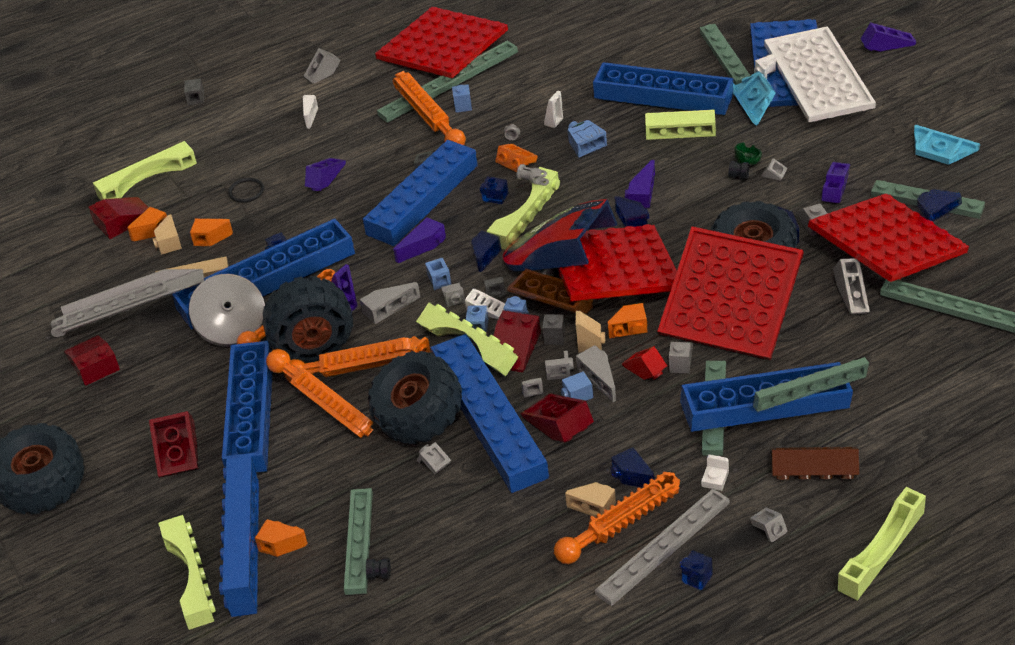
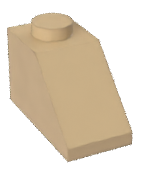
(166, 236)
(588, 332)
(591, 498)

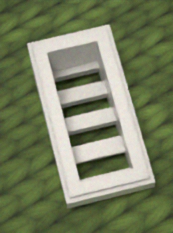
(309, 109)
(554, 111)
(481, 299)

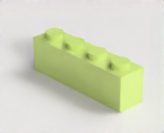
(680, 124)

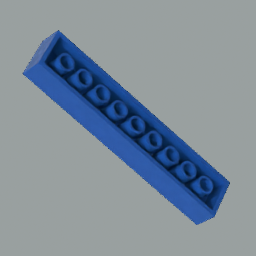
(284, 261)
(493, 417)

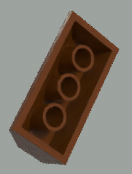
(547, 291)
(815, 461)

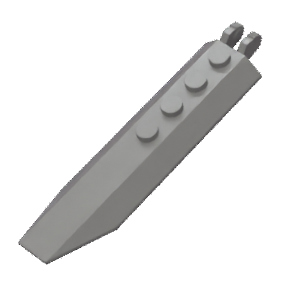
(124, 298)

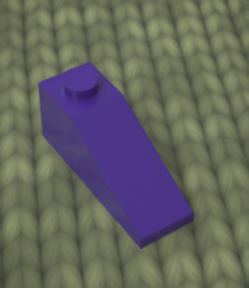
(884, 38)
(322, 173)
(642, 185)
(420, 240)
(343, 280)

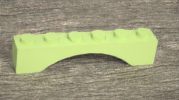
(172, 159)
(514, 224)
(493, 353)
(863, 568)
(194, 601)

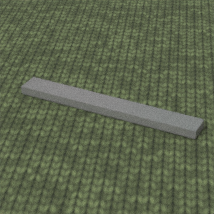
(661, 547)

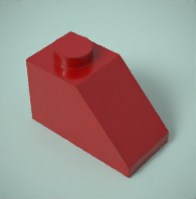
(646, 363)

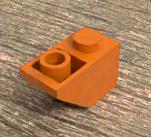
(145, 224)
(210, 231)
(628, 321)
(278, 539)

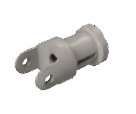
(533, 175)

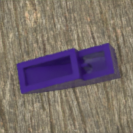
(835, 182)

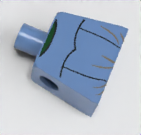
(586, 137)

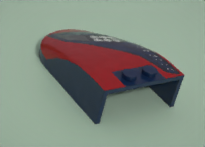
(557, 240)

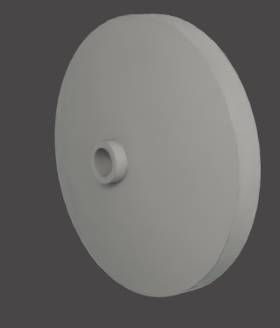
(221, 324)

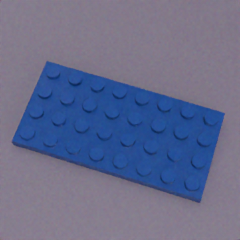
(767, 30)

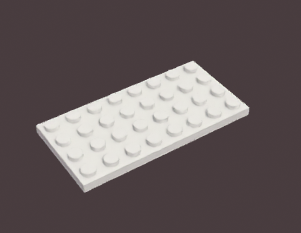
(819, 74)

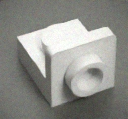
(765, 65)
(715, 472)

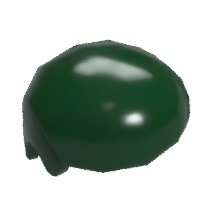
(747, 154)

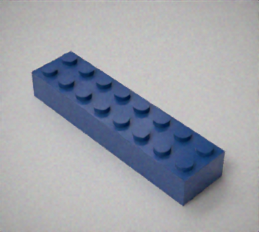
(663, 88)
(420, 192)
(732, 399)
(248, 404)
(239, 534)

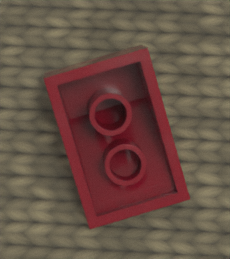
(116, 214)
(519, 332)
(92, 359)
(559, 416)
(174, 443)

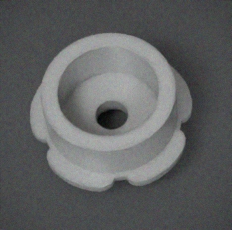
(511, 135)

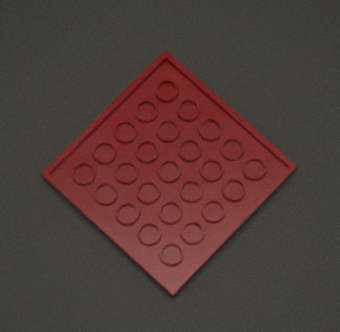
(441, 42)
(888, 237)
(620, 264)
(731, 292)

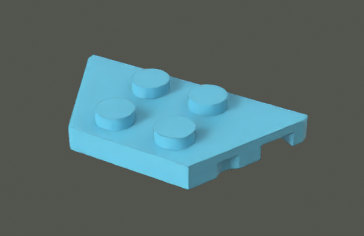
(754, 95)
(942, 146)

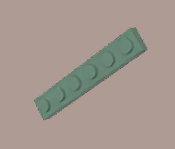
(724, 53)
(909, 195)
(810, 384)
(714, 438)
(358, 541)

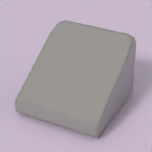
(774, 170)
(532, 387)

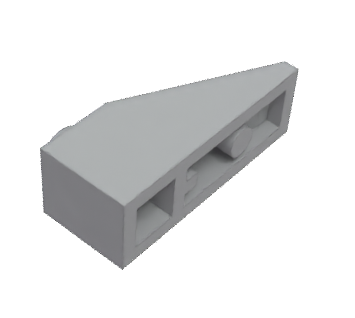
(851, 285)
(389, 300)
(597, 369)

